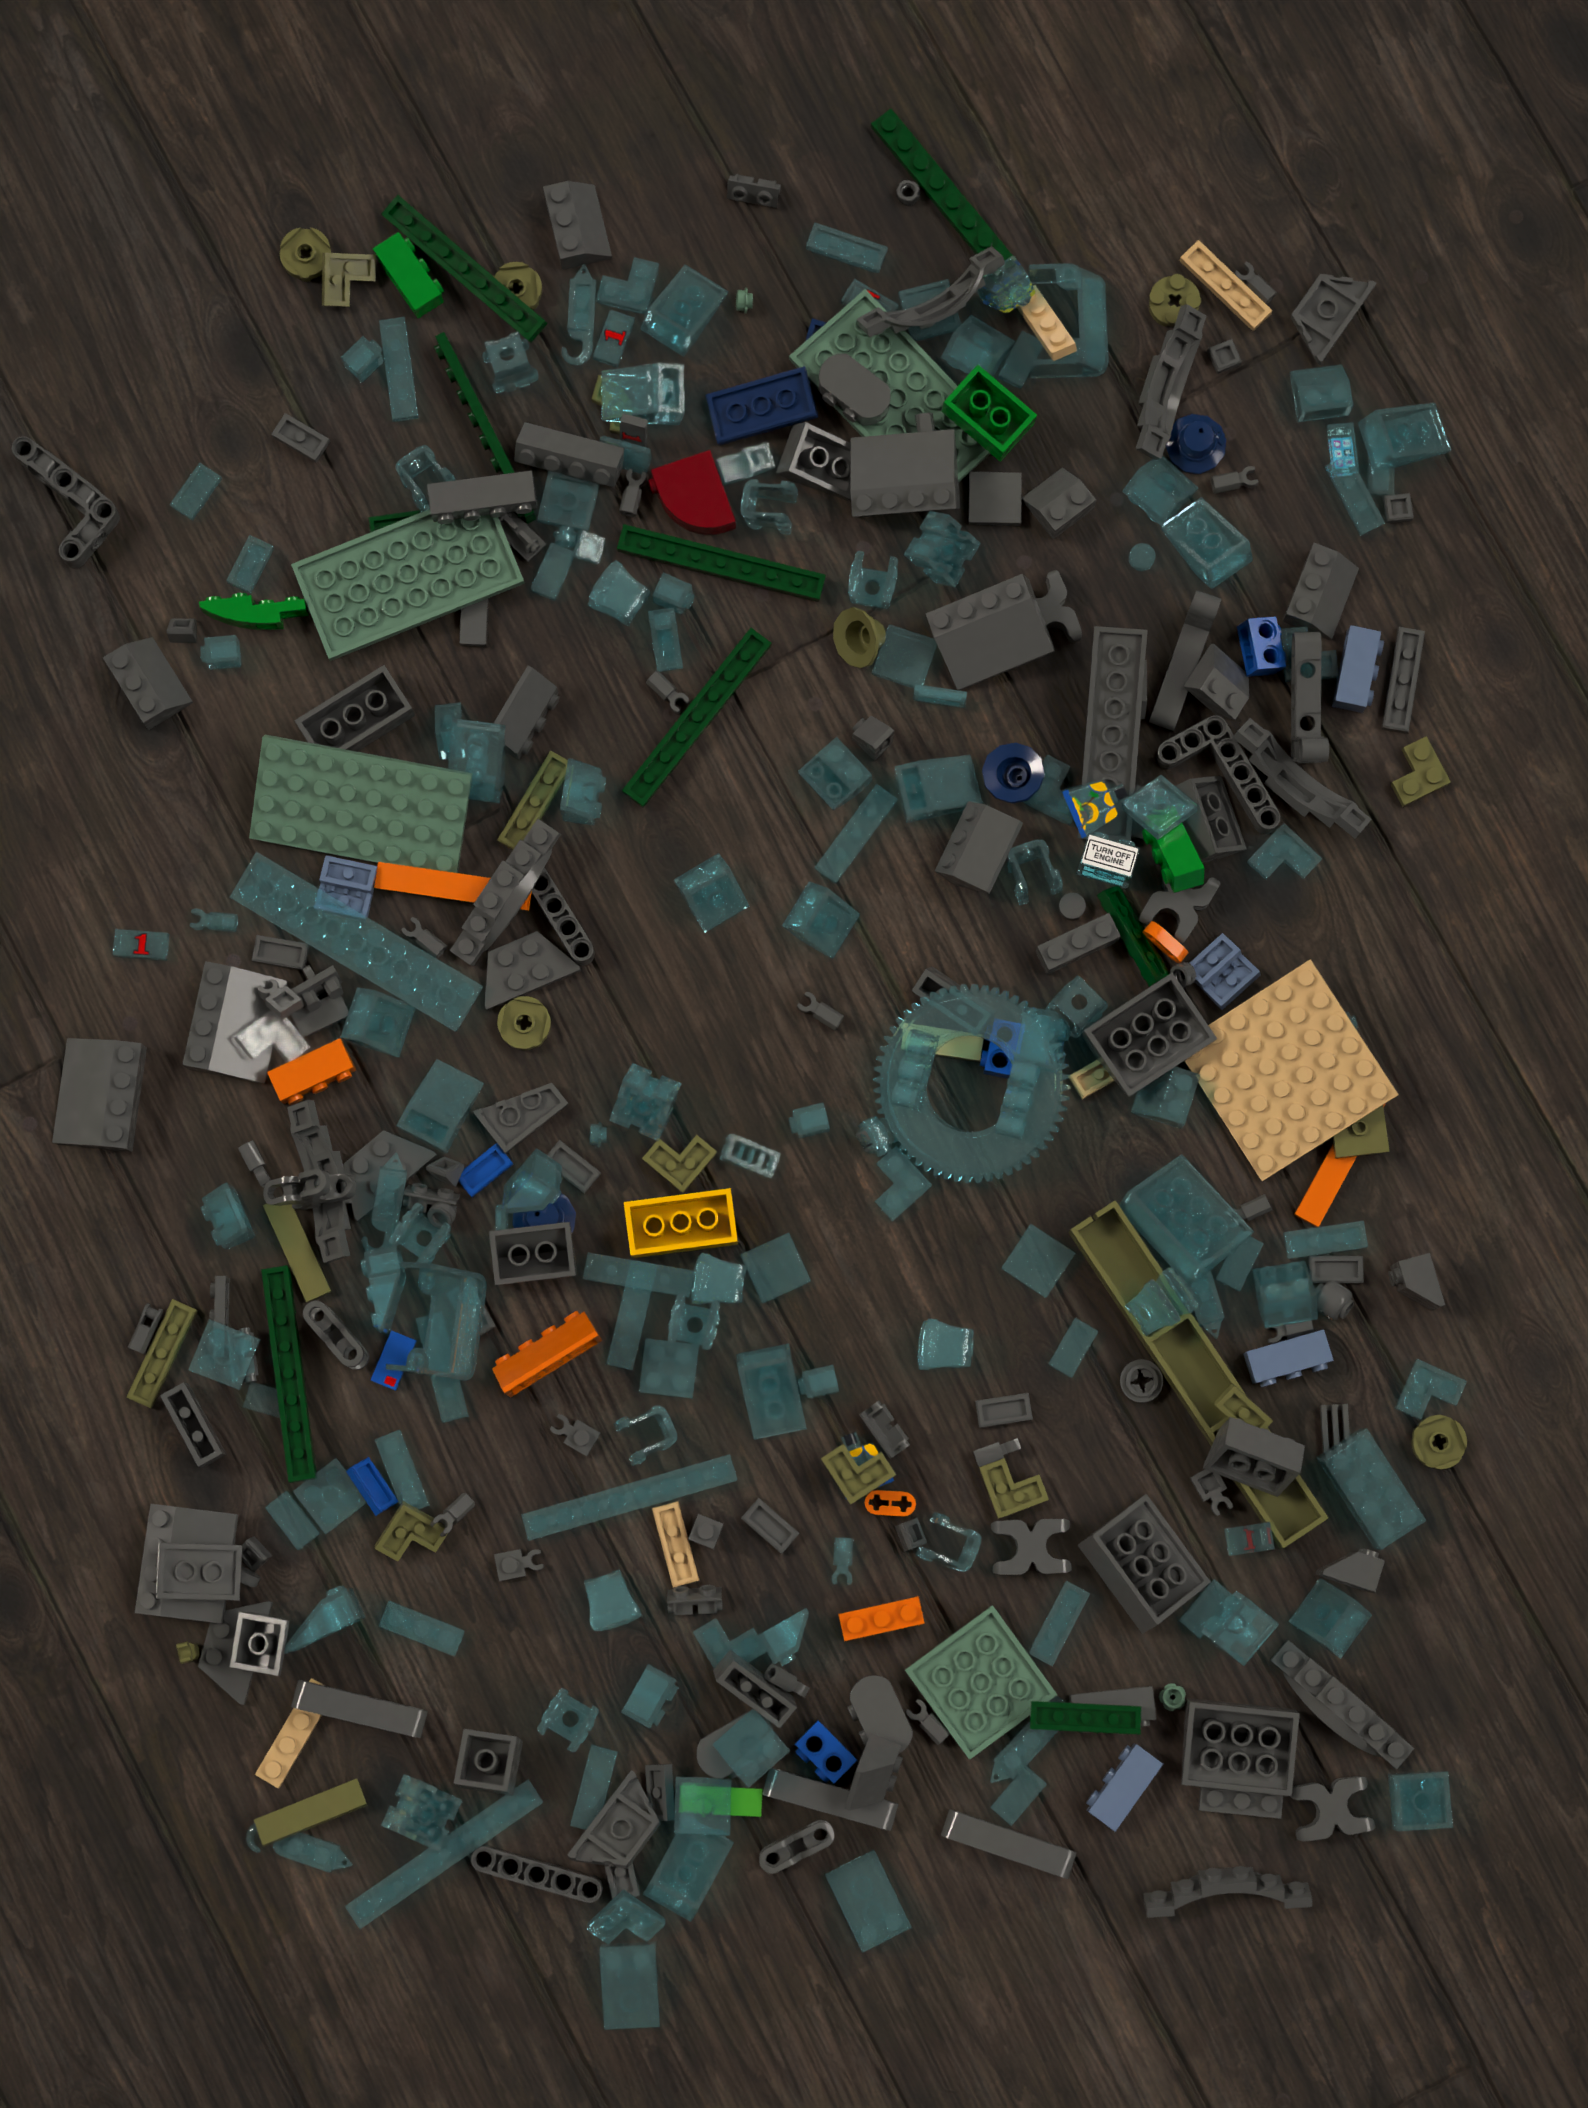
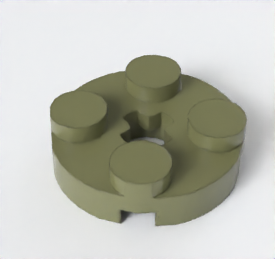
(290, 253)
(526, 277)
(1174, 287)
(537, 1015)
(1445, 1427)

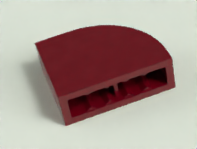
(694, 494)

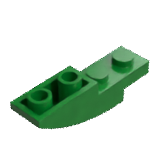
(243, 613)

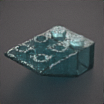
(644, 392)
(936, 786)
(440, 1106)
(386, 1284)

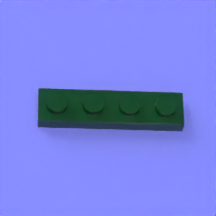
(1131, 932)
(1085, 1717)

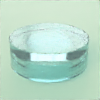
(1142, 557)

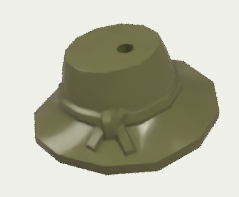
(858, 637)

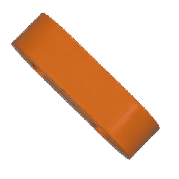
(1165, 942)
(890, 1496)

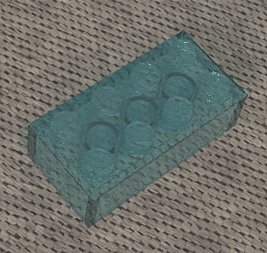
(1371, 1489)

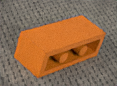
(312, 1072)
(881, 1618)

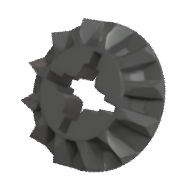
(1131, 1373)

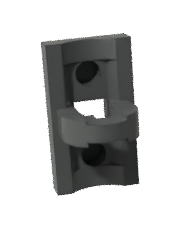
(323, 982)

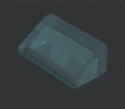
(635, 456)

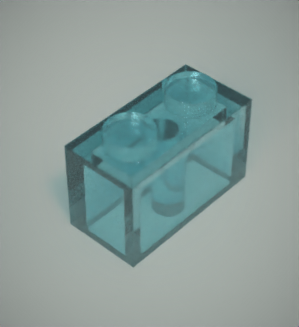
(649, 1696)

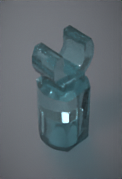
(215, 921)
(842, 1558)

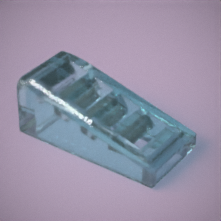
(753, 1147)

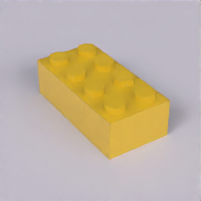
(680, 1223)

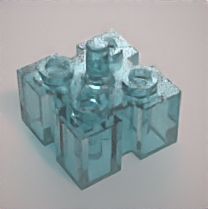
(942, 549)
(645, 1101)
(421, 1813)

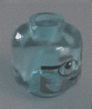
(875, 1136)

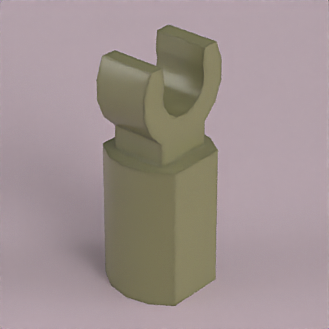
(188, 1652)

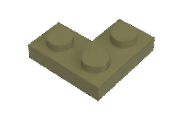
(339, 270)
(1427, 773)
(682, 1168)
(1239, 1406)
(856, 1480)
(1006, 1495)
(406, 1526)

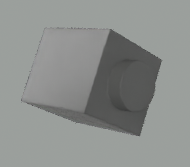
(706, 1531)

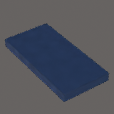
(761, 406)

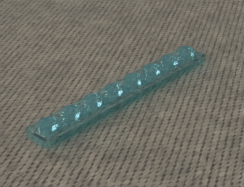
(629, 1497)
(455, 1847)

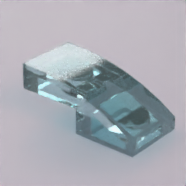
(746, 464)

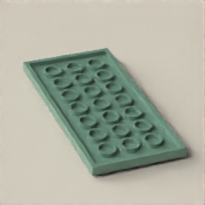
(896, 359)
(403, 578)
(359, 805)

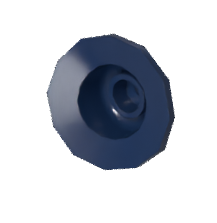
(1194, 450)
(1006, 766)
(558, 1212)

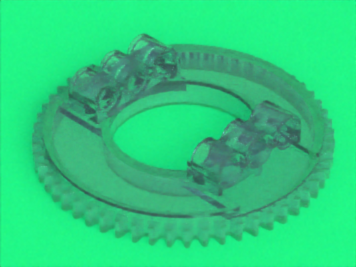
(1029, 1101)

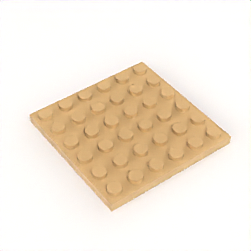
(1289, 1071)

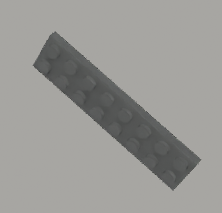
(1114, 716)

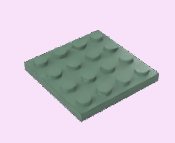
(980, 1682)

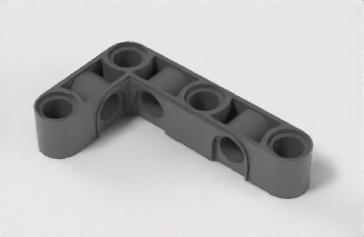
(79, 493)
(1306, 700)

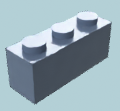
(1357, 669)
(1288, 1358)
(1123, 1786)

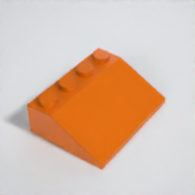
(546, 1354)

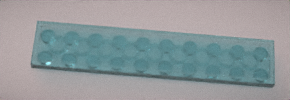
(356, 941)

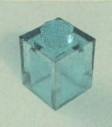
(363, 358)
(673, 593)
(221, 652)
(809, 1120)
(818, 1382)

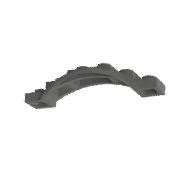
(939, 307)
(1167, 380)
(1296, 785)
(505, 892)
(317, 1153)
(1340, 1707)
(1224, 1881)

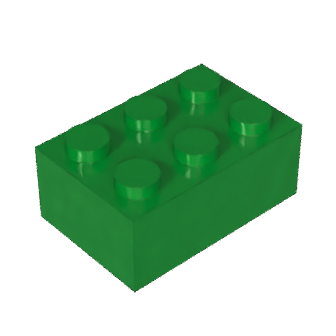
(989, 413)

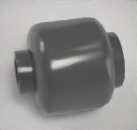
(1334, 1300)

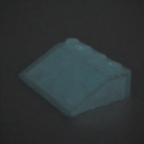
(1185, 1219)

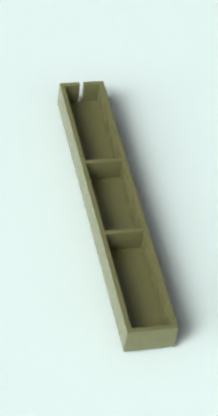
(1185, 1359)

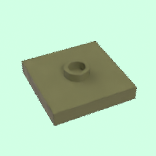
(1363, 1137)

